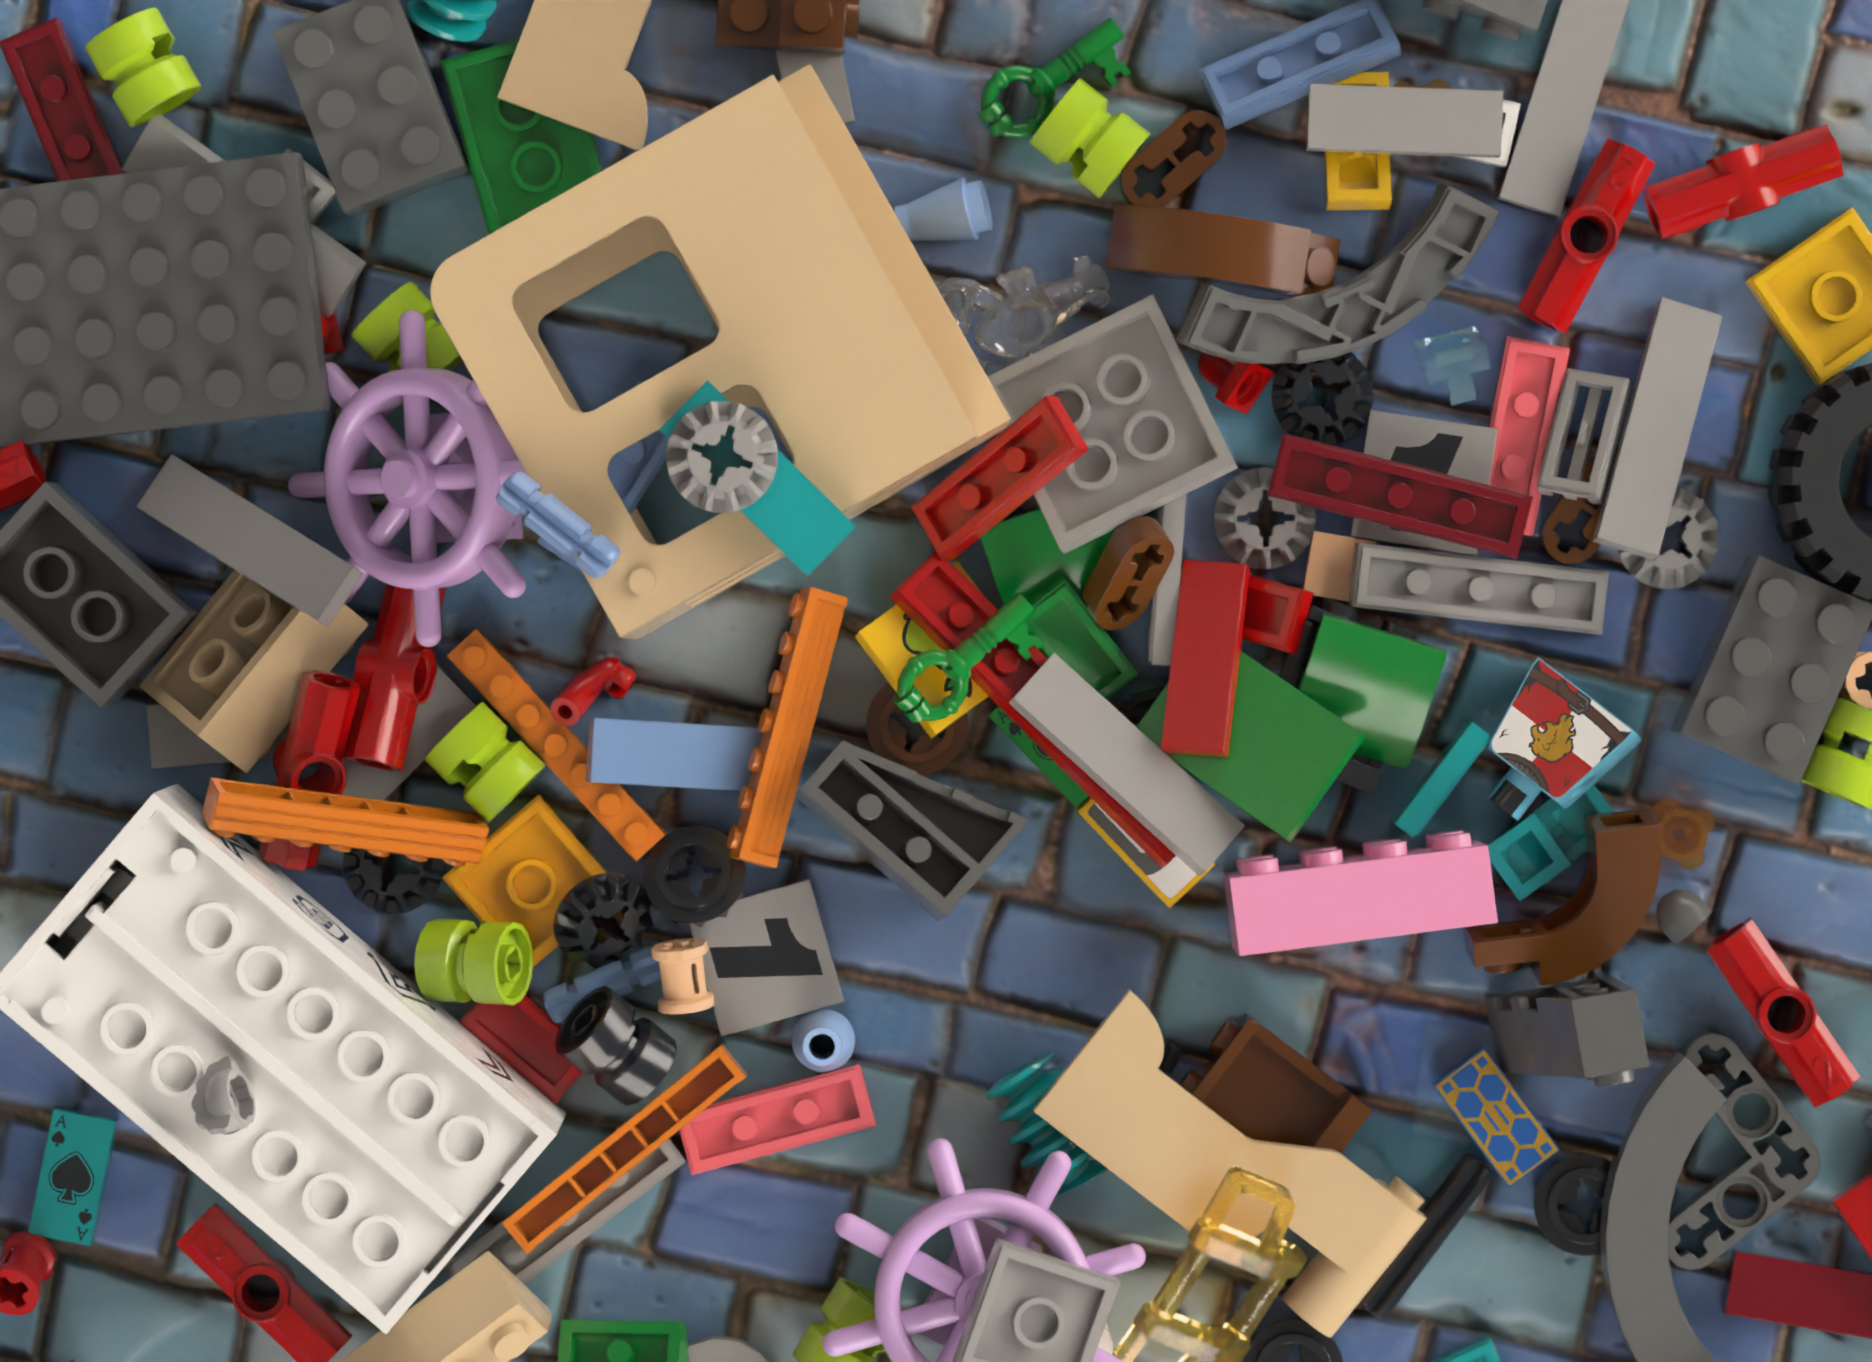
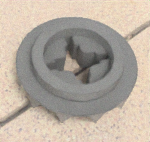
(691, 471)
(1244, 540)
(1699, 540)

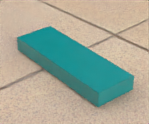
(790, 511)

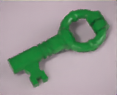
(1043, 82)
(957, 663)

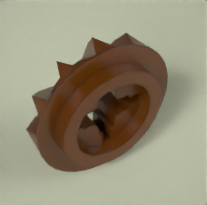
(889, 740)

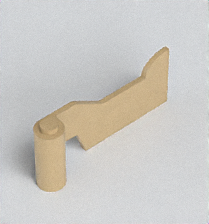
(575, 67)
(1179, 1150)

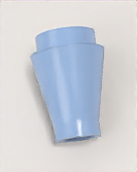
(947, 213)
(823, 1022)

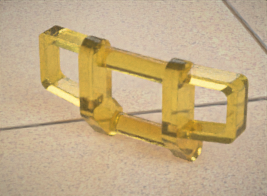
(1268, 1258)

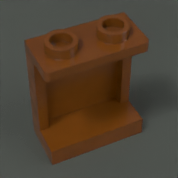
(1274, 1090)

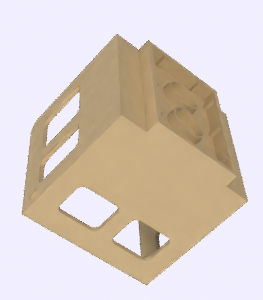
(814, 312)

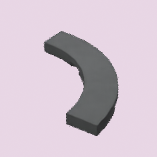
(1350, 313)
(1638, 1214)

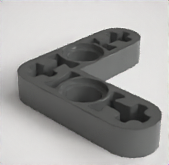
(1755, 1168)

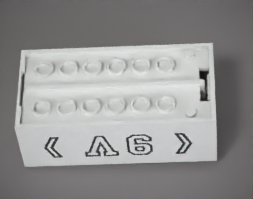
(374, 1108)

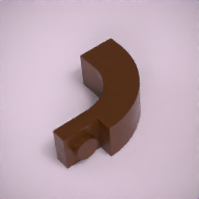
(1221, 250)
(1596, 919)

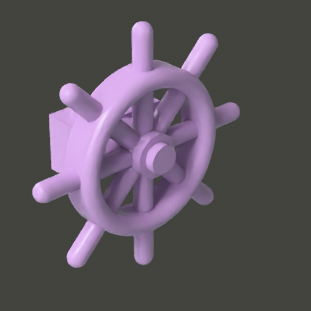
(437, 478)
(957, 1281)

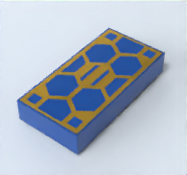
(1495, 1117)

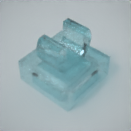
(1452, 360)

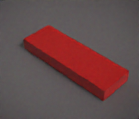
(999, 477)
(1205, 658)

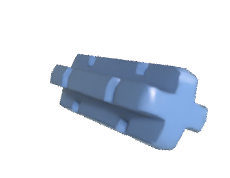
(558, 525)
(616, 975)

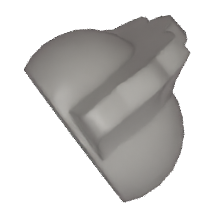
(223, 1098)

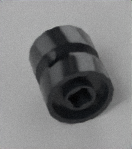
(622, 1052)

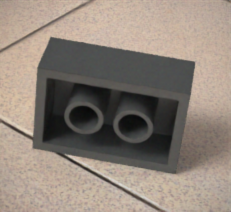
(371, 103)
(84, 596)
(1773, 668)

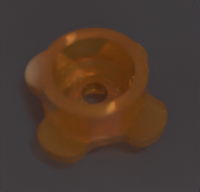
(1696, 828)

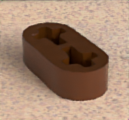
(1162, 150)
(1565, 512)
(1128, 573)

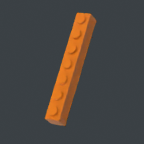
(786, 727)
(554, 743)
(344, 822)
(624, 1148)

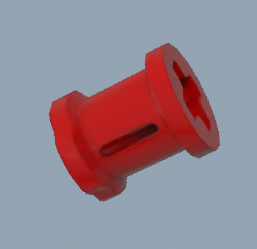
(24, 1265)

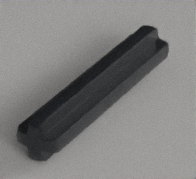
(1442, 1214)

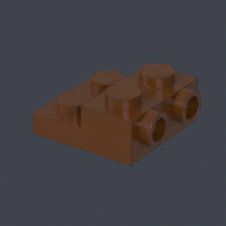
(787, 24)

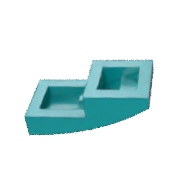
(1544, 842)

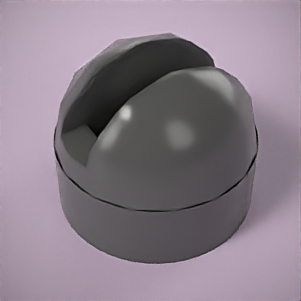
(1681, 914)

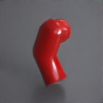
(586, 687)

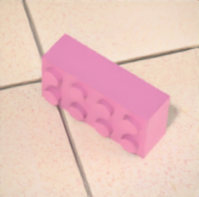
(1359, 896)

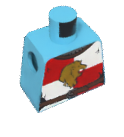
(1555, 742)

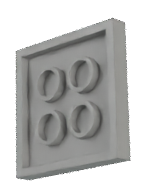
(1134, 411)

